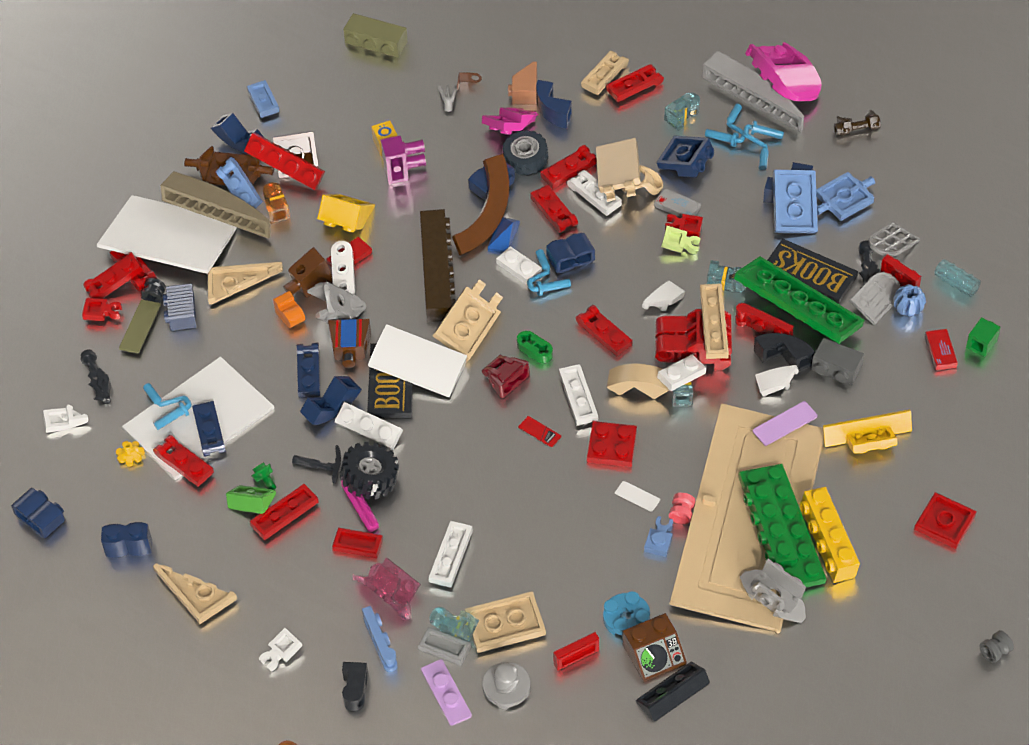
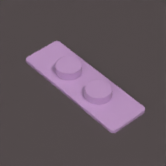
(785, 423)
(446, 692)

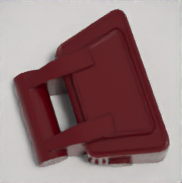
(506, 374)

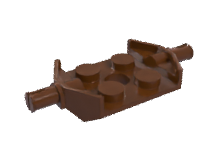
(211, 161)

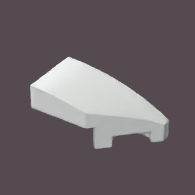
(775, 379)
(62, 419)

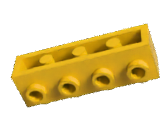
(829, 534)

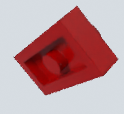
(901, 272)

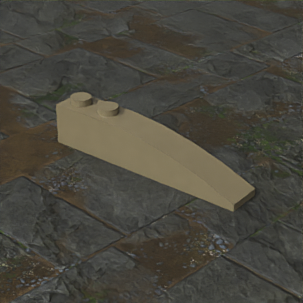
(213, 203)

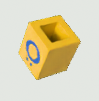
(382, 131)

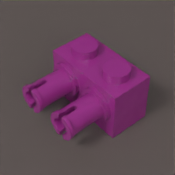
(395, 158)

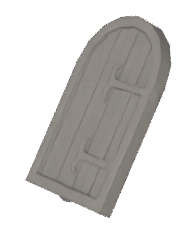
(876, 296)

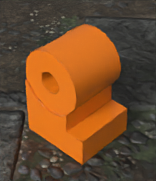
(288, 309)

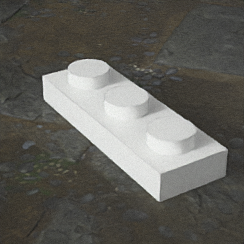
(578, 394)
(368, 425)
(450, 554)

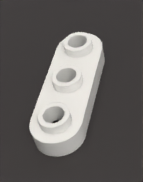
(343, 259)

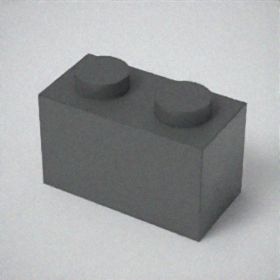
(837, 361)

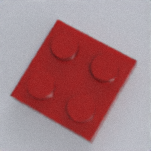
(612, 444)

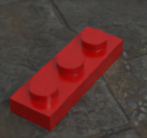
(284, 512)

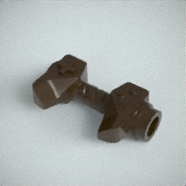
(845, 125)

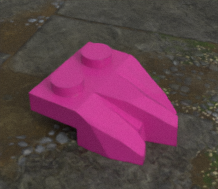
(509, 119)

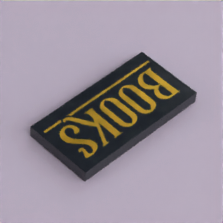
(814, 269)
(388, 394)

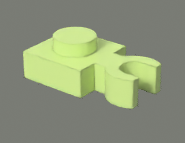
(676, 240)

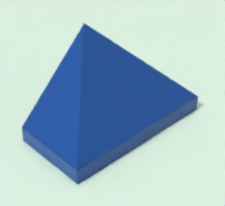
(503, 235)

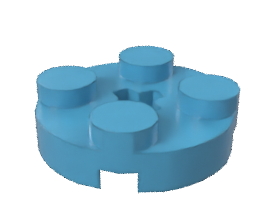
(621, 603)

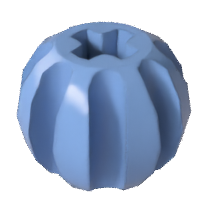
(909, 300)

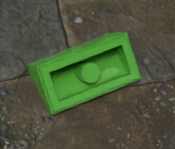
(250, 498)

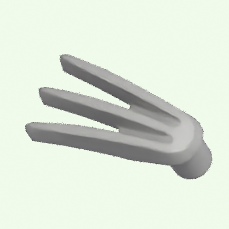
(448, 98)

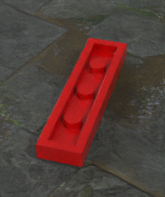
(284, 161)

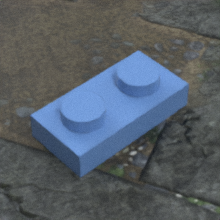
(263, 99)

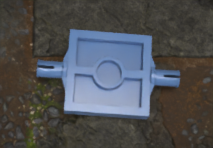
(845, 196)

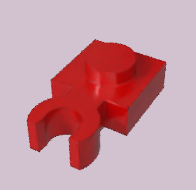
(688, 223)
(97, 309)

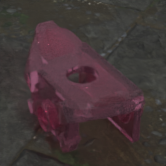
(392, 585)

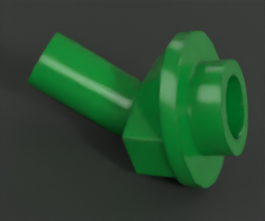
(262, 473)

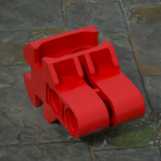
(683, 336)

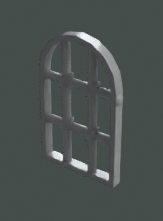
(892, 246)

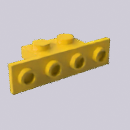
(868, 432)

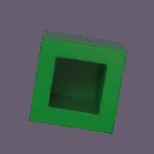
(983, 337)

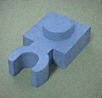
(659, 539)

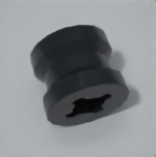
(153, 290)

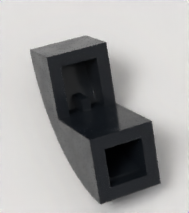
(791, 348)

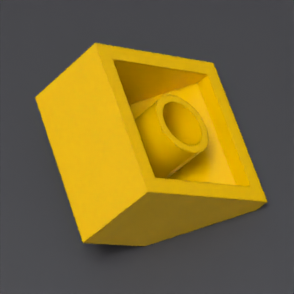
(344, 211)

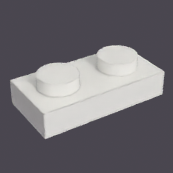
(518, 264)
(681, 372)

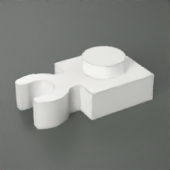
(283, 647)

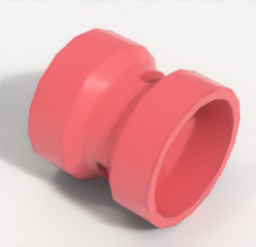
(682, 507)

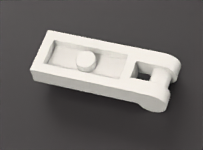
(591, 192)

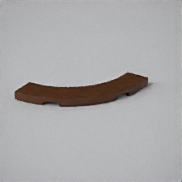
(493, 207)

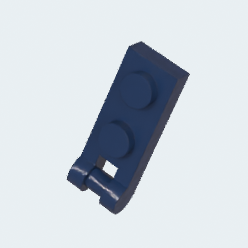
(308, 370)
(208, 428)

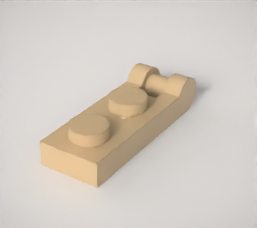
(604, 72)

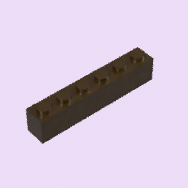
(436, 264)

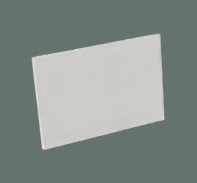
(167, 234)
(235, 403)

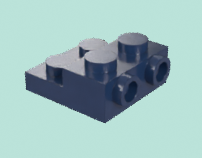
(686, 155)

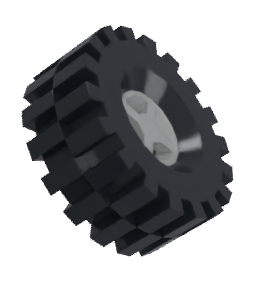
(369, 470)

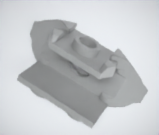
(351, 304)
(791, 589)

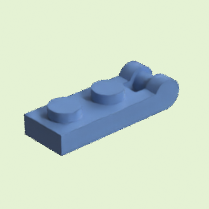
(239, 183)
(379, 639)

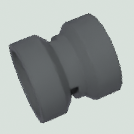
(996, 646)

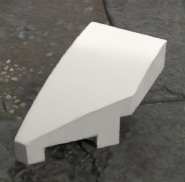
(663, 296)

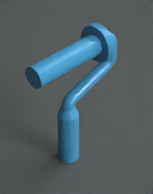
(754, 128)
(733, 139)
(540, 288)
(181, 410)

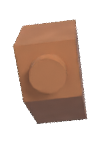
(524, 86)

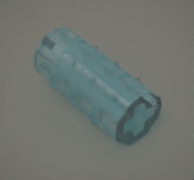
(957, 277)

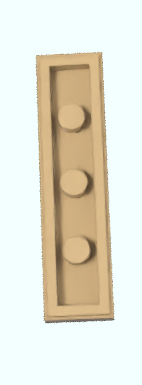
(713, 321)

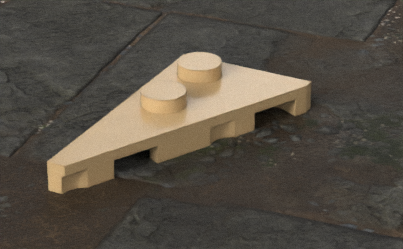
(229, 280)
(198, 597)

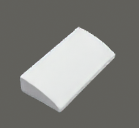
(417, 360)

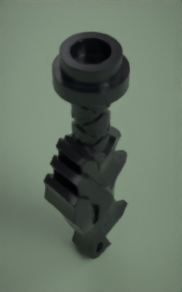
(869, 267)
(99, 380)

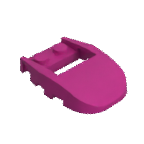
(792, 81)

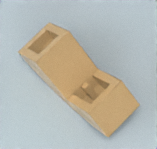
(636, 375)

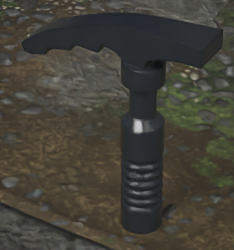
(313, 463)

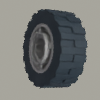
(526, 152)

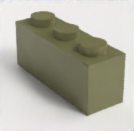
(375, 35)

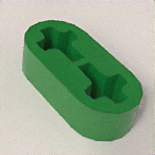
(536, 344)

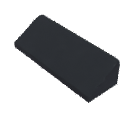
(673, 691)

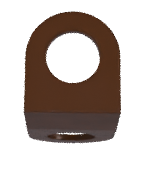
(466, 77)

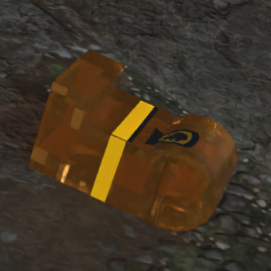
(277, 205)

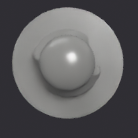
(506, 684)

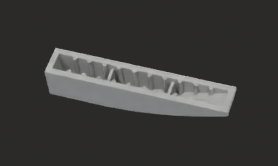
(751, 88)

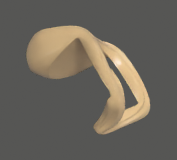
(651, 182)

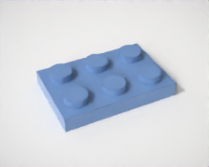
(795, 201)

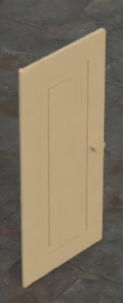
(721, 533)

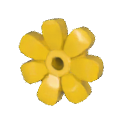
(130, 453)

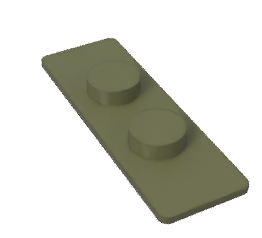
(139, 326)

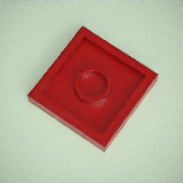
(945, 520)

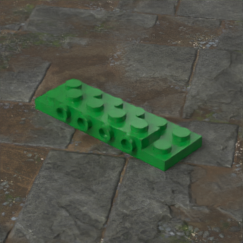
(799, 299)
(781, 523)

